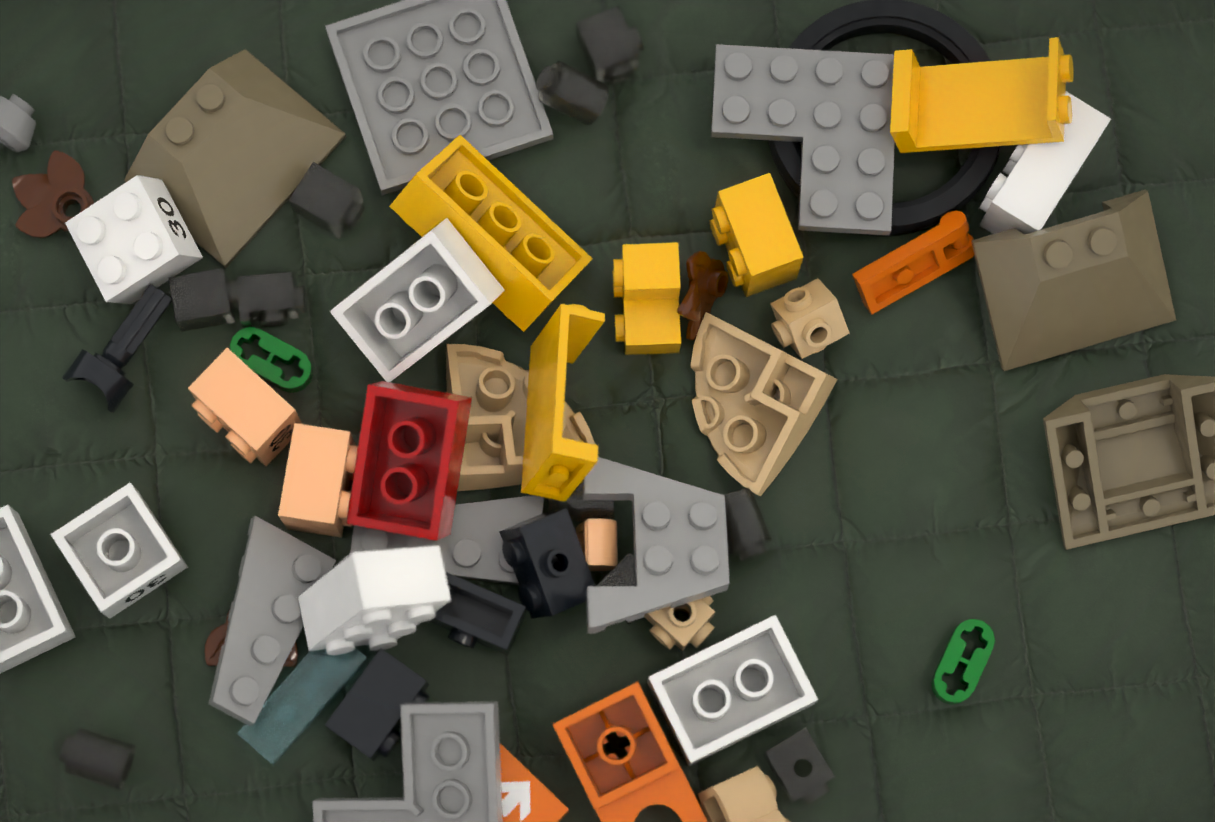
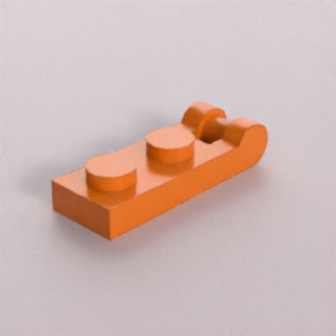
(915, 262)

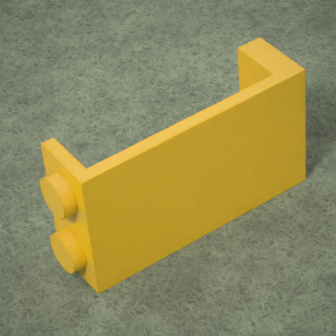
(980, 102)
(553, 463)

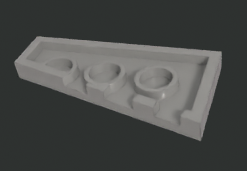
(475, 540)
(263, 618)

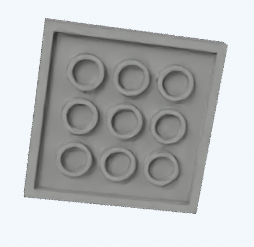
(433, 74)

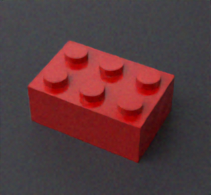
(409, 460)

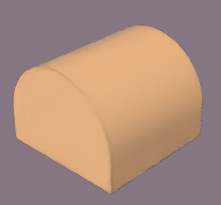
(599, 543)

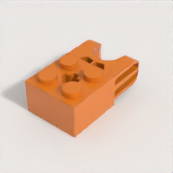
(639, 779)

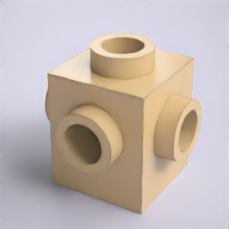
(808, 319)
(674, 632)

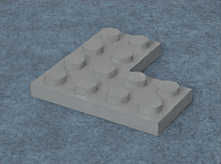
(831, 105)
(447, 769)

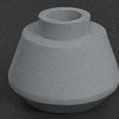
(16, 123)

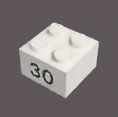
(133, 239)
(119, 550)

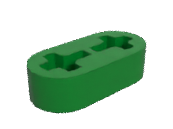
(276, 350)
(973, 666)

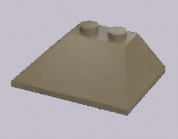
(234, 152)
(1074, 282)
(1133, 457)

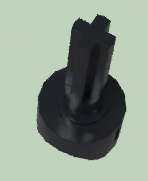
(106, 368)

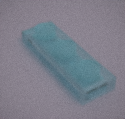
(300, 701)

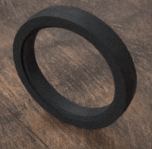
(936, 31)

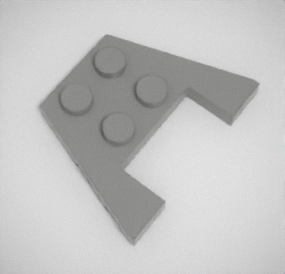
(676, 544)

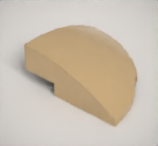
(753, 401)
(496, 416)

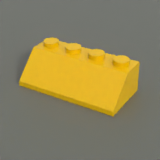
(500, 224)

